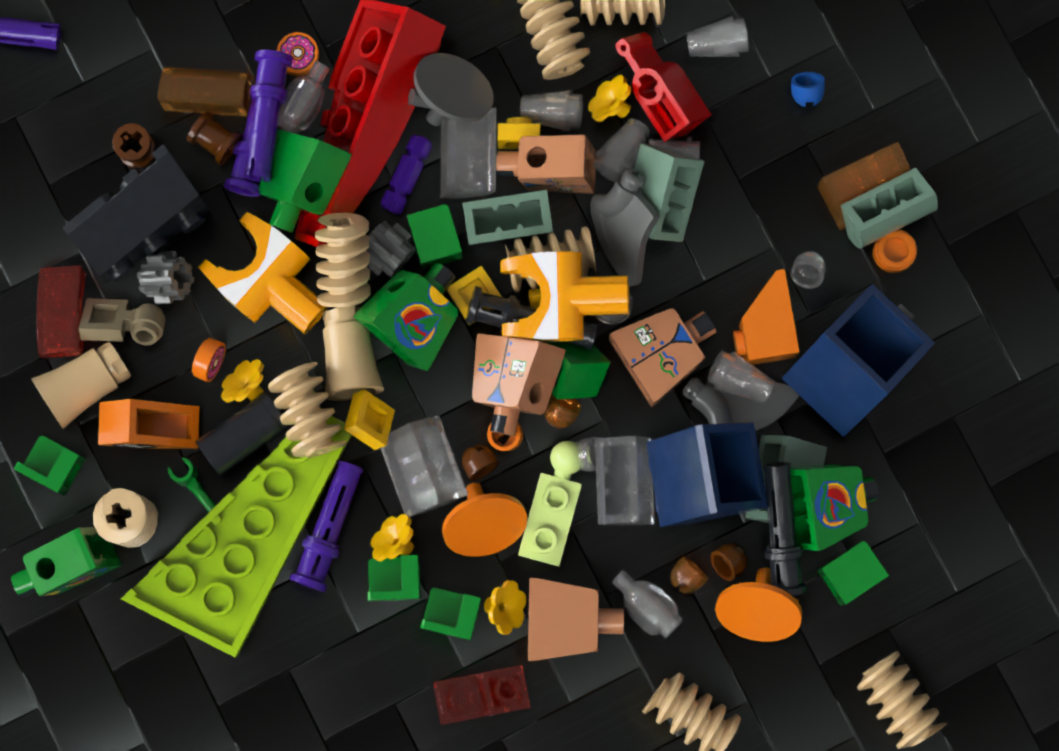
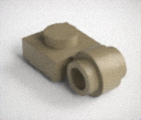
(112, 318)

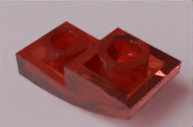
(60, 311)
(481, 694)

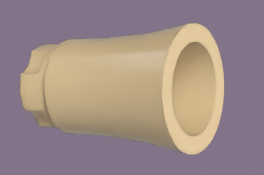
(348, 356)
(81, 382)

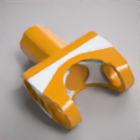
(269, 279)
(564, 296)

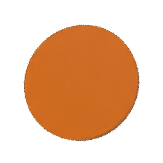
(484, 523)
(759, 610)

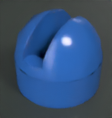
(807, 88)

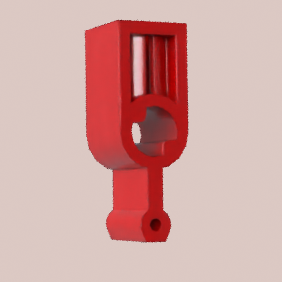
(662, 89)

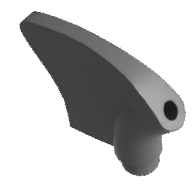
(624, 224)
(729, 408)

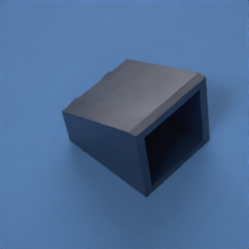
(858, 360)
(706, 473)

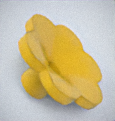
(611, 99)
(243, 382)
(393, 538)
(506, 607)

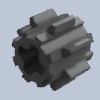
(389, 248)
(165, 277)

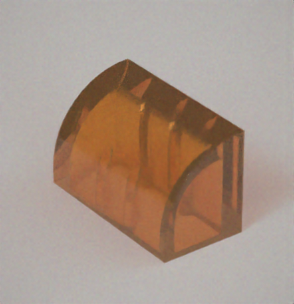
(204, 91)
(861, 177)

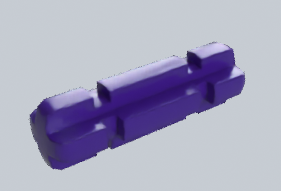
(406, 174)

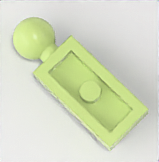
(552, 508)

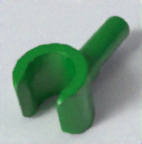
(191, 482)

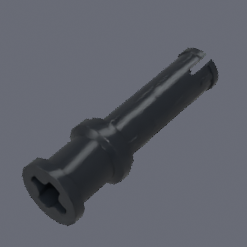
(509, 309)
(783, 550)

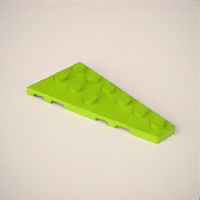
(235, 554)

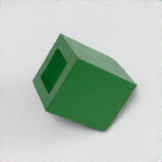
(435, 236)
(580, 372)
(51, 465)
(852, 573)
(394, 579)
(451, 613)

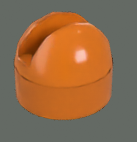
(511, 444)

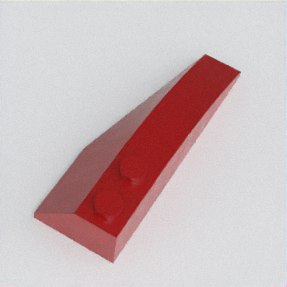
(371, 98)

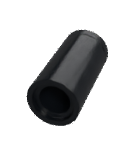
(241, 433)

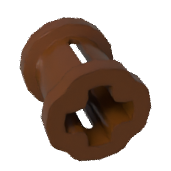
(213, 137)
(129, 156)

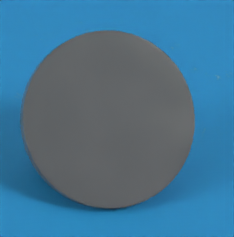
(450, 89)

